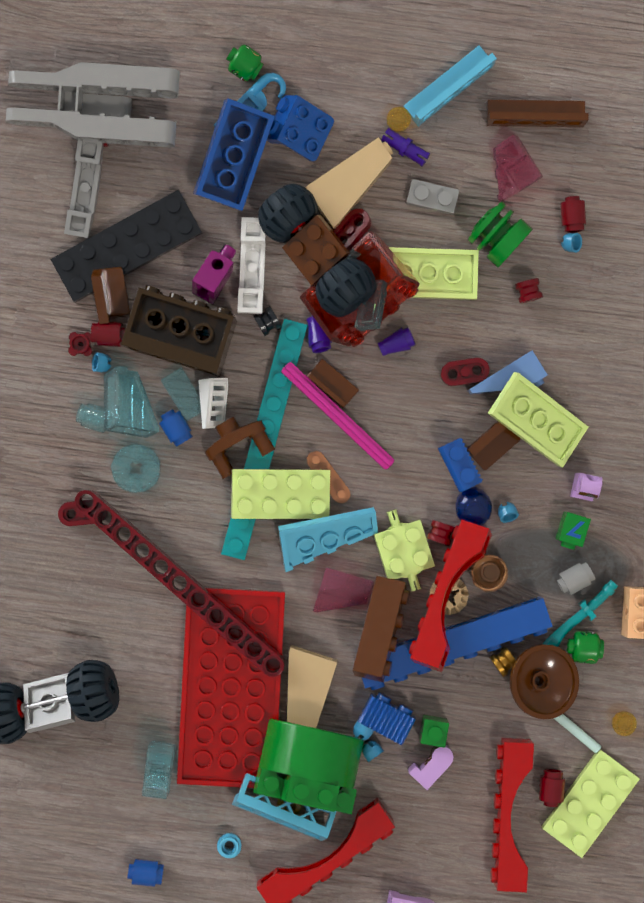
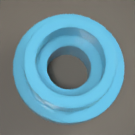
(225, 852)

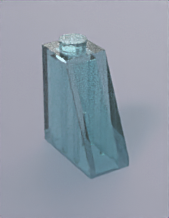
(127, 404)

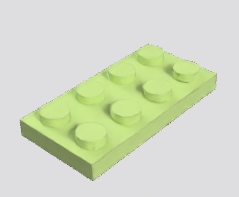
(442, 272)
(538, 419)
(280, 494)
(590, 803)

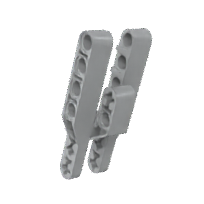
(100, 115)

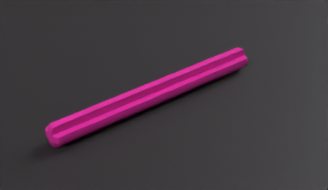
(337, 415)

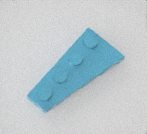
(317, 536)

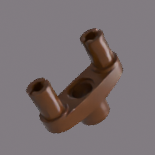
(231, 434)

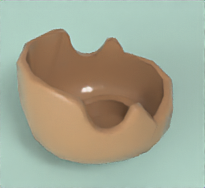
(489, 573)

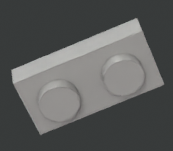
(432, 197)

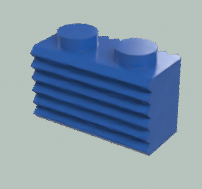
(460, 464)
(387, 718)

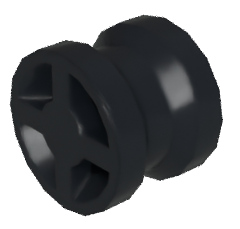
(267, 321)

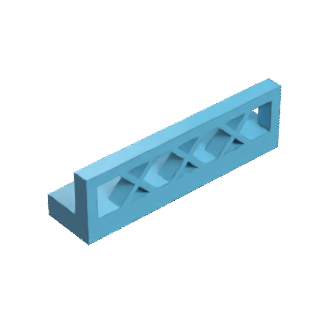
(449, 85)
(281, 816)

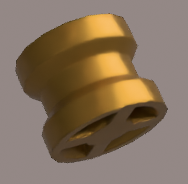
(503, 661)

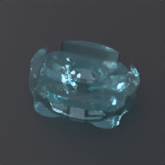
(122, 466)

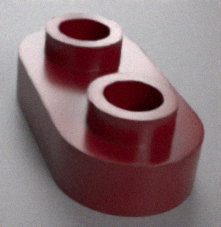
(349, 231)
(464, 371)
(79, 519)

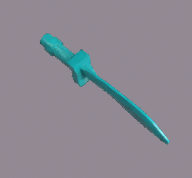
(587, 609)

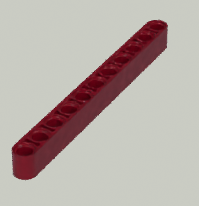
(167, 579)

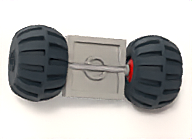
(85, 691)

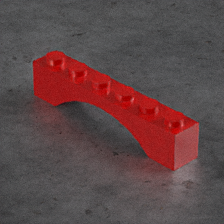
(467, 548)
(515, 763)
(287, 883)

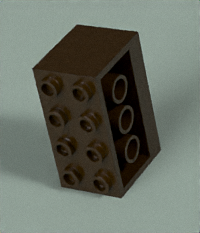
(166, 341)

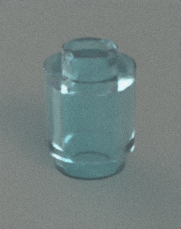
(91, 417)

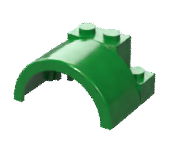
(316, 763)

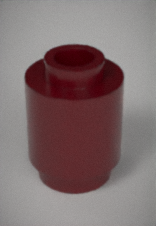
(573, 214)
(107, 334)
(552, 787)

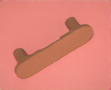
(338, 489)

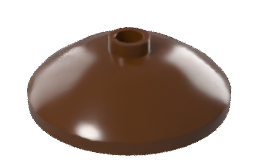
(556, 685)

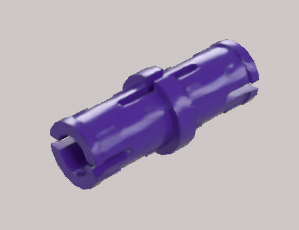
(405, 147)

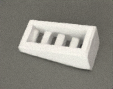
(206, 392)

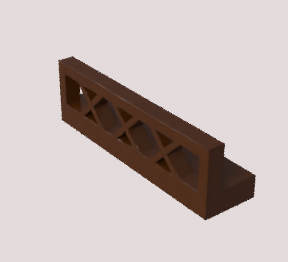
(536, 113)

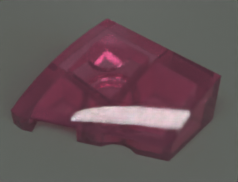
(513, 167)
(341, 590)

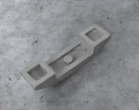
(85, 187)

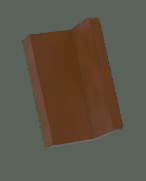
(110, 293)
(332, 383)
(492, 445)

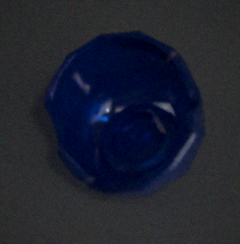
(473, 506)

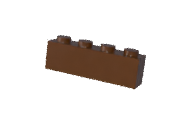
(380, 629)

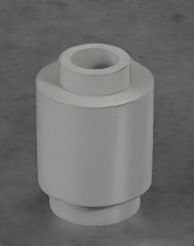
(575, 578)

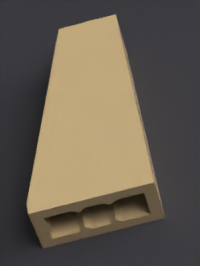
(349, 181)
(308, 685)

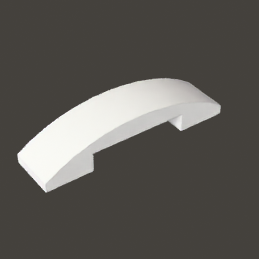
(251, 267)

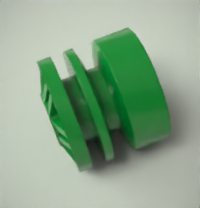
(499, 234)

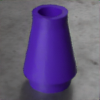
(317, 338)
(397, 342)

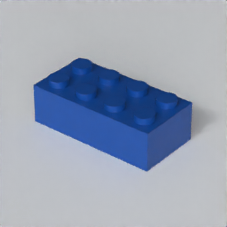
(233, 154)

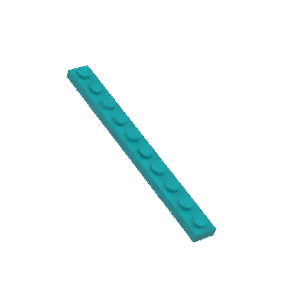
(271, 414)

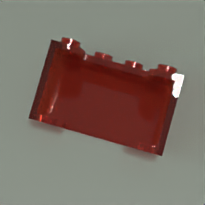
(384, 266)

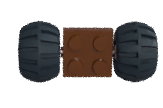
(316, 250)

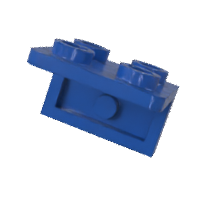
(300, 126)

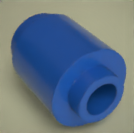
(175, 427)
(145, 873)

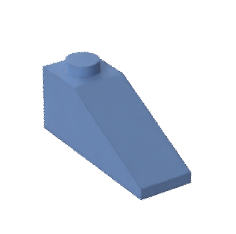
(526, 365)

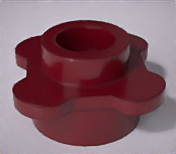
(75, 348)

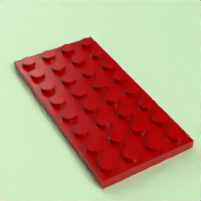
(224, 694)

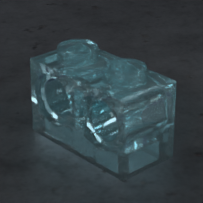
(158, 770)

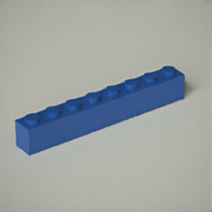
(473, 636)

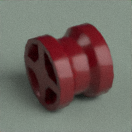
(529, 290)
(440, 532)

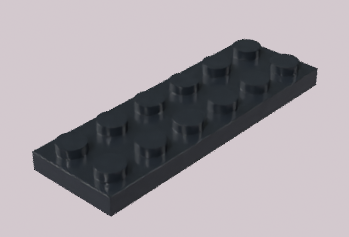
(128, 244)

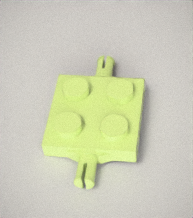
(404, 550)

